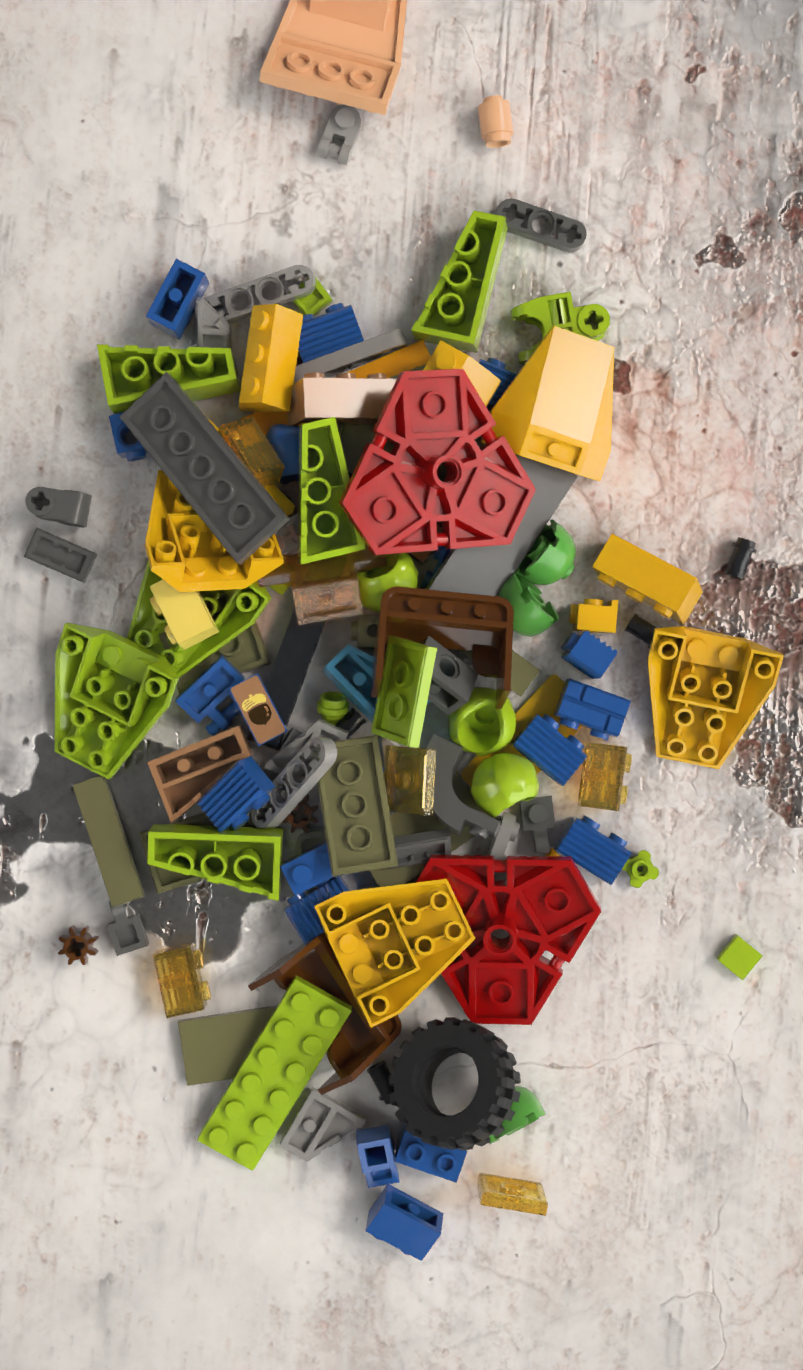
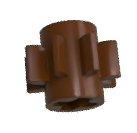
(303, 823)
(77, 953)

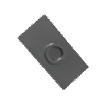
(60, 555)
(418, 847)

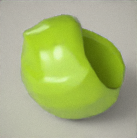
(375, 581)
(480, 726)
(503, 782)

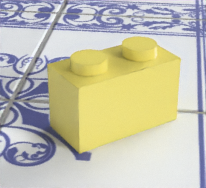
(185, 614)

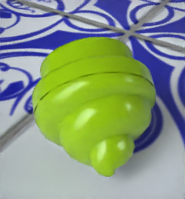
(332, 706)

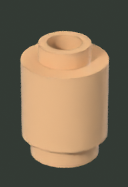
(495, 121)

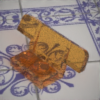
(326, 586)

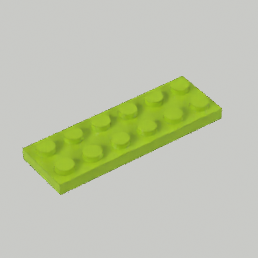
(274, 1073)

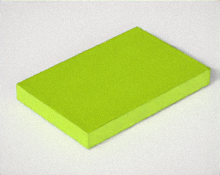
(404, 691)

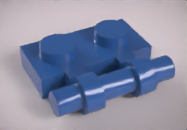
(209, 691)

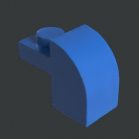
(377, 1155)

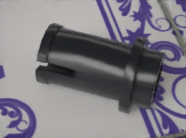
(740, 558)
(641, 629)
(351, 722)
(380, 1075)

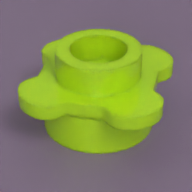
(649, 871)

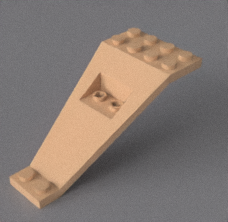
(339, 51)

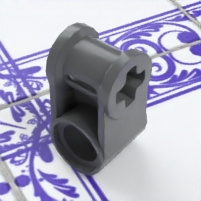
(65, 506)

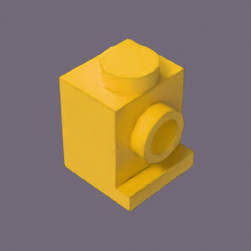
(594, 616)

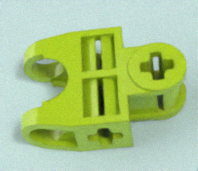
(543, 314)

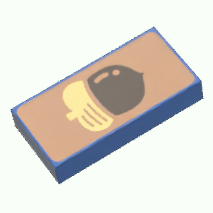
(258, 709)

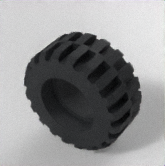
(414, 1084)

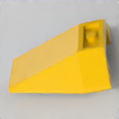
(561, 405)
(190, 555)
(706, 691)
(394, 941)

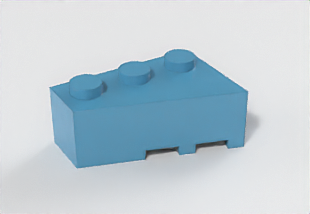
(352, 675)

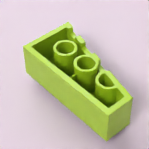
(465, 286)
(198, 370)
(323, 477)
(238, 858)

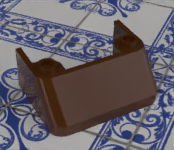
(455, 622)
(356, 1042)

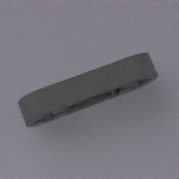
(536, 212)

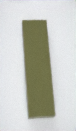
(108, 841)

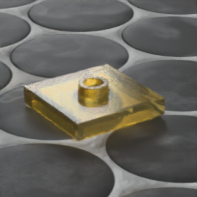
(410, 779)
(512, 1194)

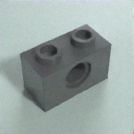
(451, 679)

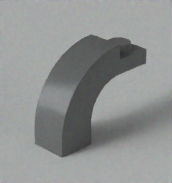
(446, 805)

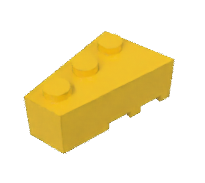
(647, 579)

